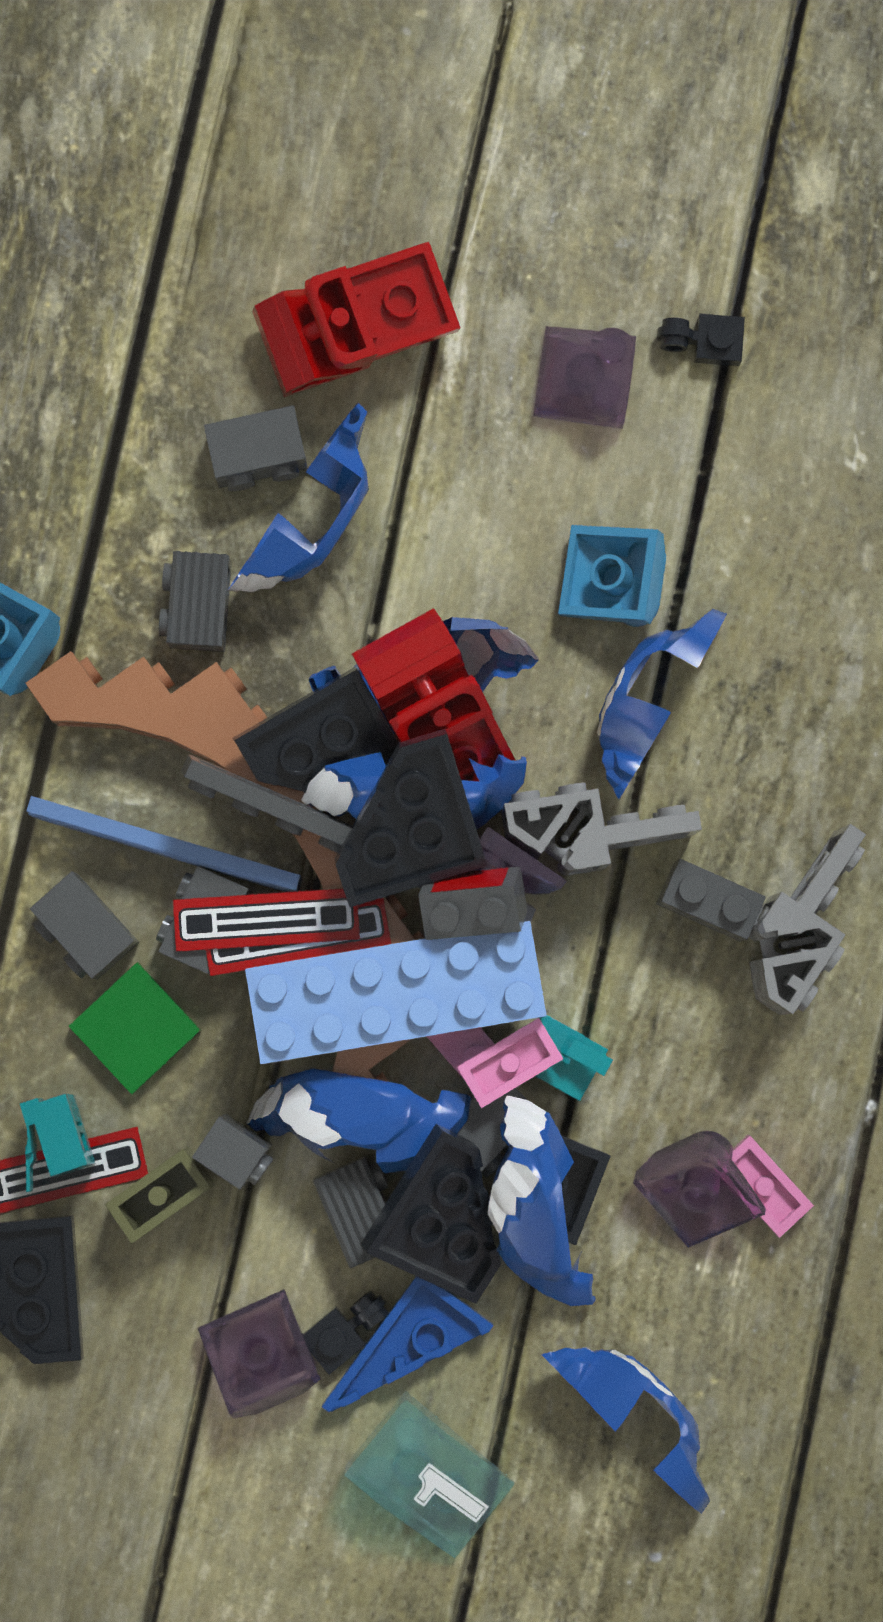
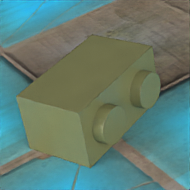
(159, 1194)

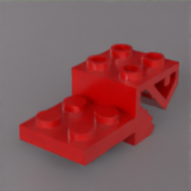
(354, 318)
(425, 688)

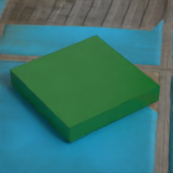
(135, 1028)

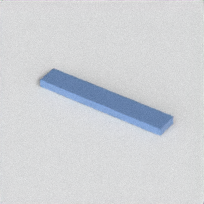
(163, 845)

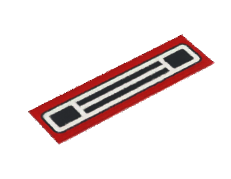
(264, 920)
(372, 930)
(117, 1159)

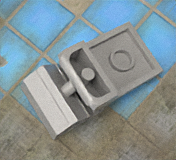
(534, 821)
(787, 980)

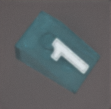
(428, 1475)

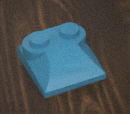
(613, 574)
(26, 639)

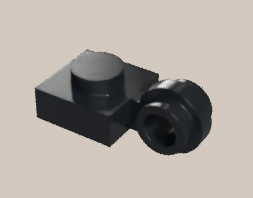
(716, 339)
(334, 1337)

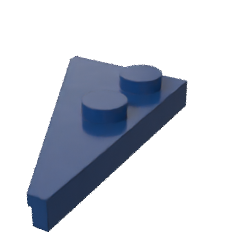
(415, 1331)

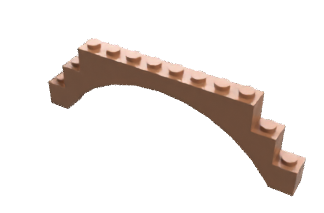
(202, 720)

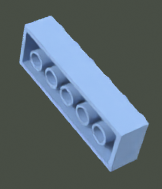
(393, 993)

